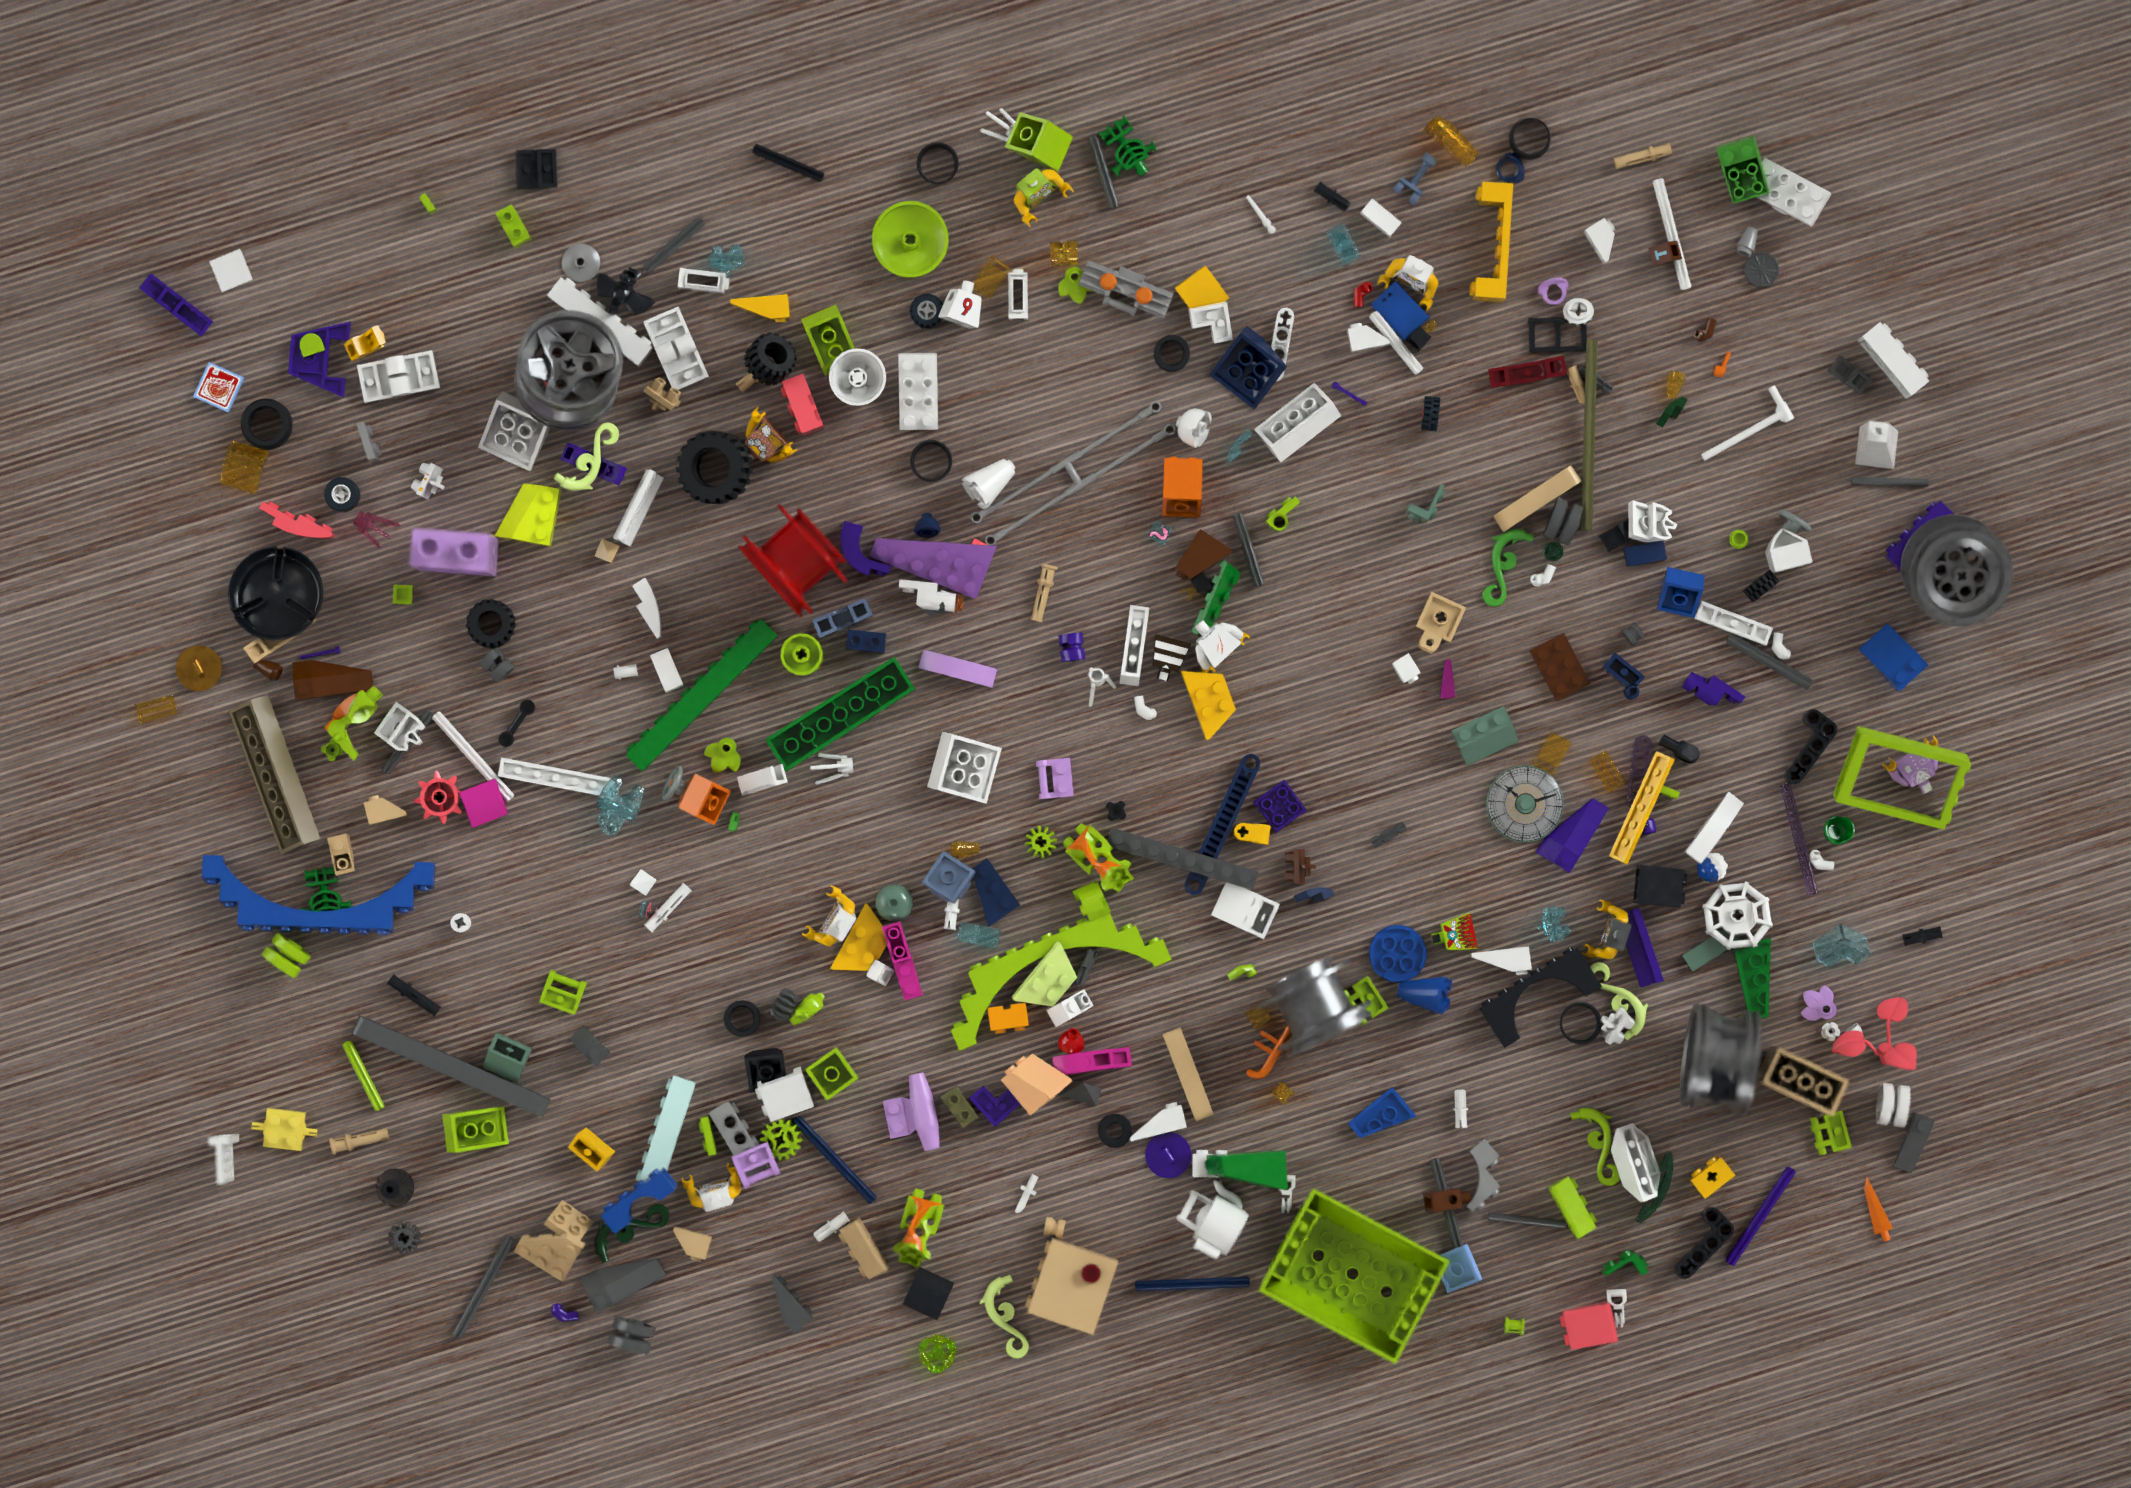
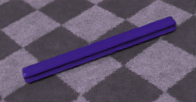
(1760, 1216)

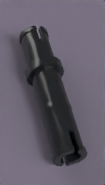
(414, 995)

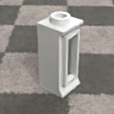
(1018, 274)
(723, 282)
(762, 779)

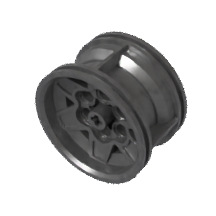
(1722, 1045)

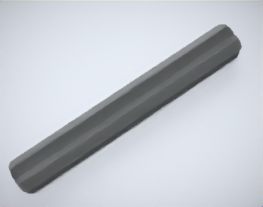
(1103, 172)
(674, 244)
(1248, 550)
(397, 755)

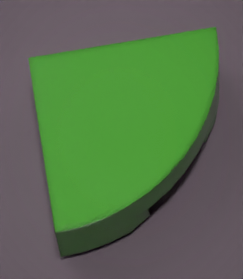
(734, 821)

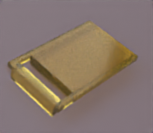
(990, 278)
(1553, 752)

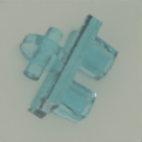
(727, 261)
(1552, 925)

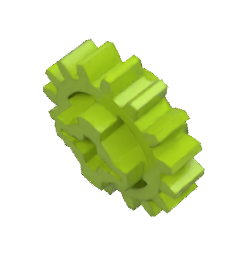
(789, 1143)

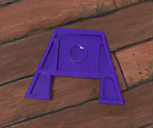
(315, 366)

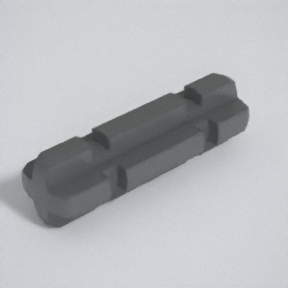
(1606, 387)
(1388, 834)

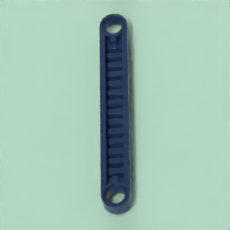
(1225, 817)

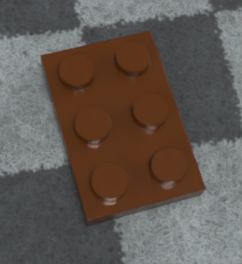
(1560, 667)

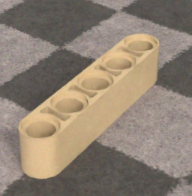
(1537, 498)
(1188, 1074)

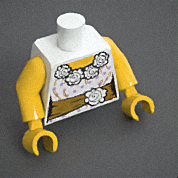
(1413, 274)
(838, 921)
(714, 1194)

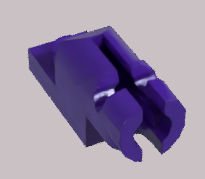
(1711, 690)

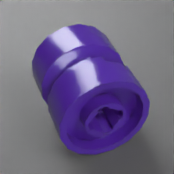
(1071, 647)

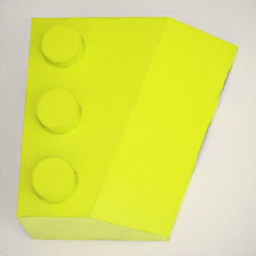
(531, 515)

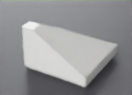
(643, 882)

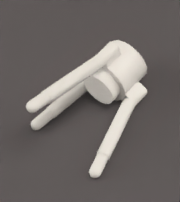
(1009, 128)
(1097, 678)
(845, 766)

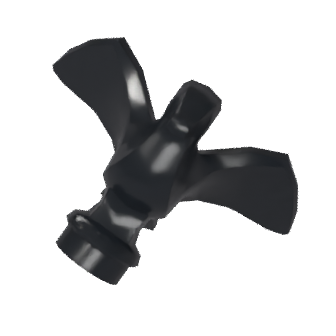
(623, 292)

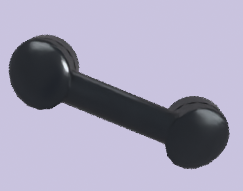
(526, 708)

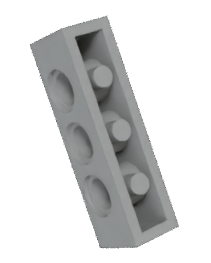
(730, 1110)

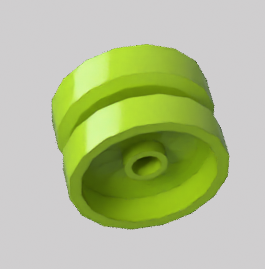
(797, 644)
(285, 956)

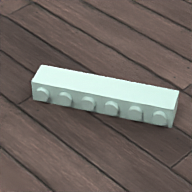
(667, 1126)

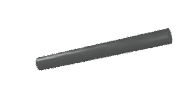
(1889, 481)
(1526, 1220)

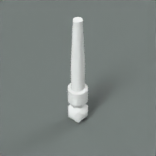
(1266, 222)

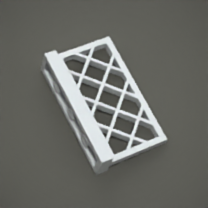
(638, 507)
(224, 1156)

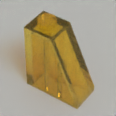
(1451, 140)

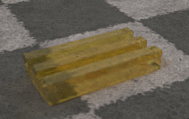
(140, 712)
(1597, 770)

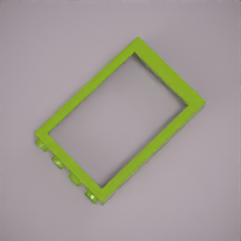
(1856, 755)

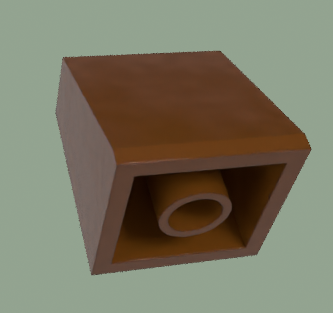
(1201, 556)

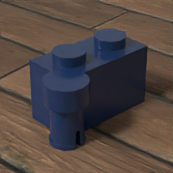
(1624, 674)

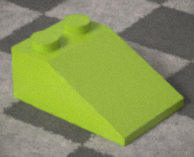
(827, 336)
(475, 1129)

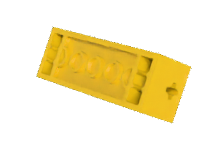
(1499, 196)

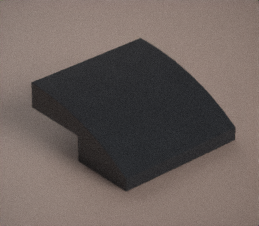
(536, 169)
(928, 1293)

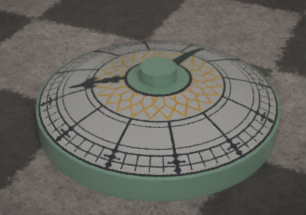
(1524, 804)

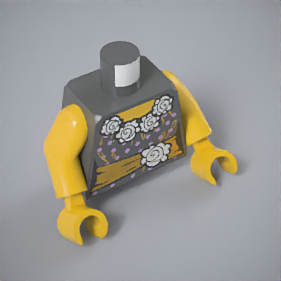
(1613, 935)

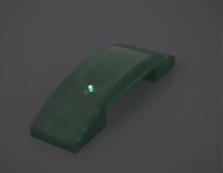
(1666, 1165)

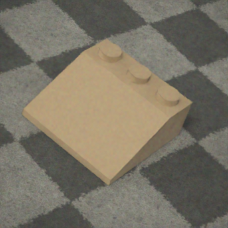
(863, 1249)

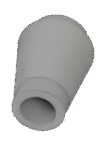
(1747, 242)

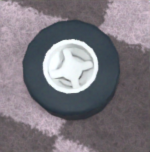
(337, 490)

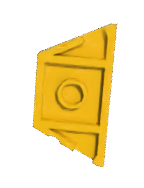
(1210, 699)
(862, 944)

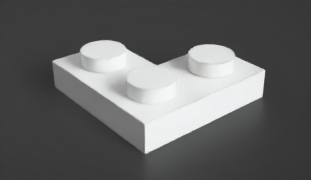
(1216, 316)

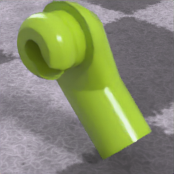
(1240, 970)

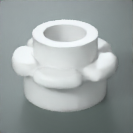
(1825, 1031)

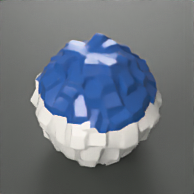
(1712, 868)

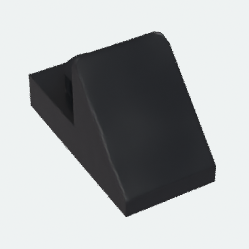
(1616, 536)

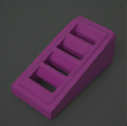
(1447, 685)

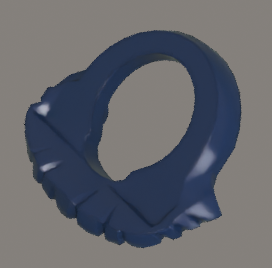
(1513, 158)

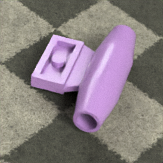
(914, 1114)

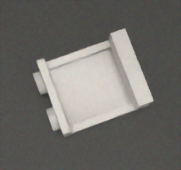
(785, 1095)

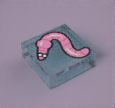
(1160, 532)

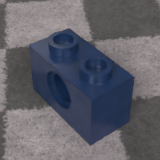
(866, 641)

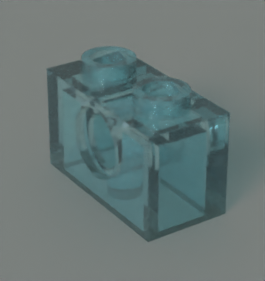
(1343, 245)

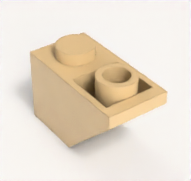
(341, 854)

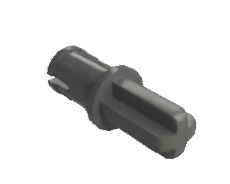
(1086, 966)

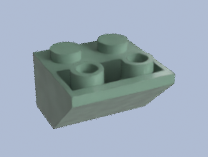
(507, 1057)

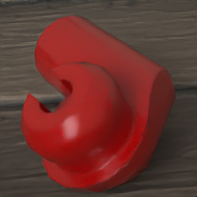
(1360, 292)

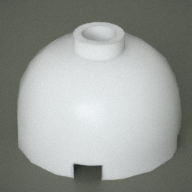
(1193, 426)

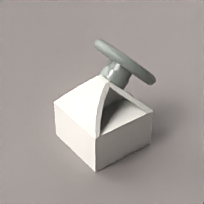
(1786, 548)

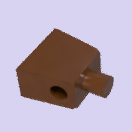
(1439, 1200)

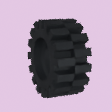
(1761, 586)

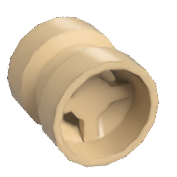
(1054, 1227)

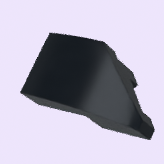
(1720, 1086)

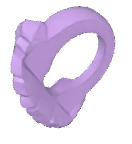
(1543, 287)

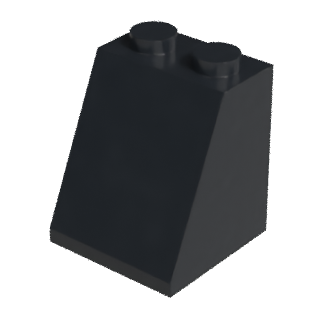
(1659, 886)

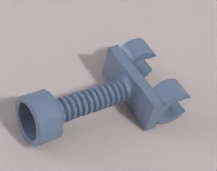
(1428, 161)

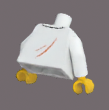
(1216, 643)

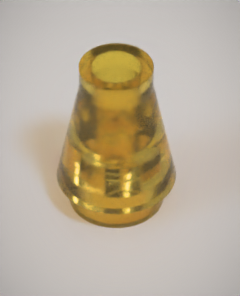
(1674, 383)
(963, 849)

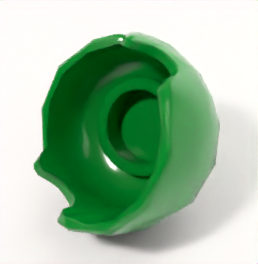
(1838, 830)

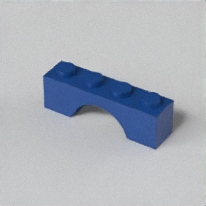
(657, 1186)

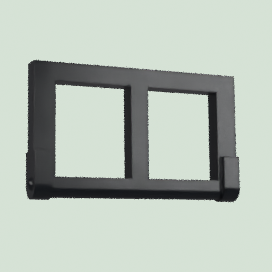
(1558, 348)

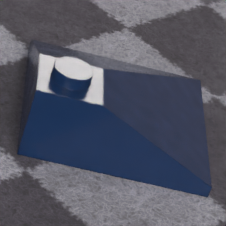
(1249, 368)

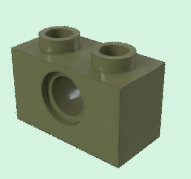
(959, 1106)

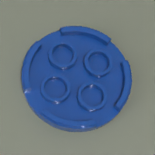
(1397, 953)

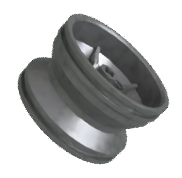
(549, 406)

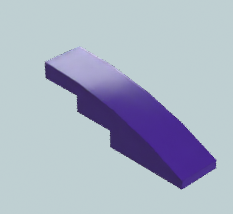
(175, 304)

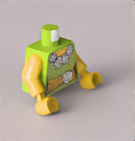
(1035, 188)

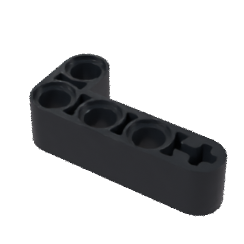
(1807, 750)
(1702, 1246)

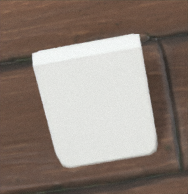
(880, 972)

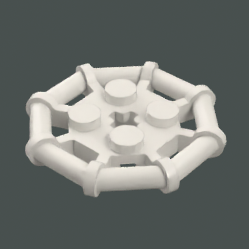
(1734, 926)

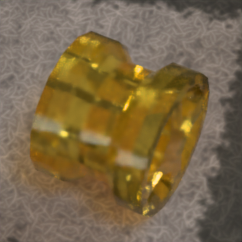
(1282, 1093)

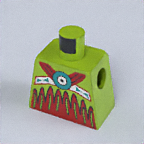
(1456, 934)

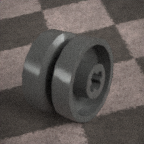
(1563, 521)
(632, 1334)

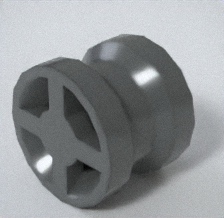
(1633, 633)

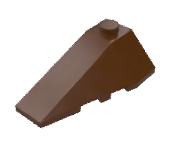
(324, 679)

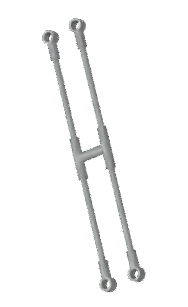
(1067, 464)

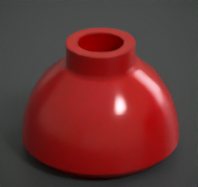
(1071, 1041)

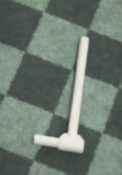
(1782, 413)

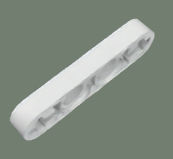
(1283, 345)

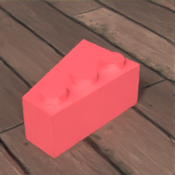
(802, 405)

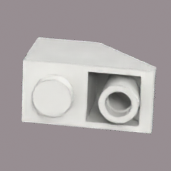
(1070, 1008)

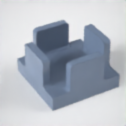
(948, 878)

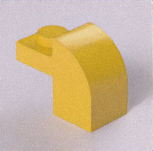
(365, 344)

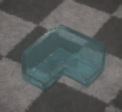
(1839, 944)

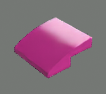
(483, 803)

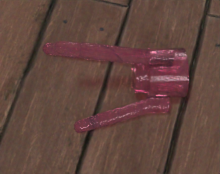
(364, 521)

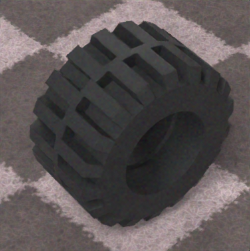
(779, 350)
(479, 611)

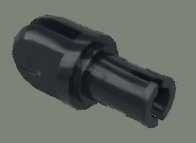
(1682, 750)

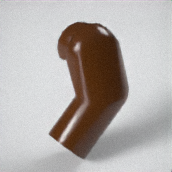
(1705, 333)

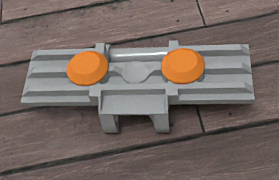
(1129, 283)

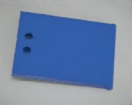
(1400, 310)

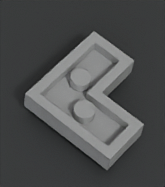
(371, 449)

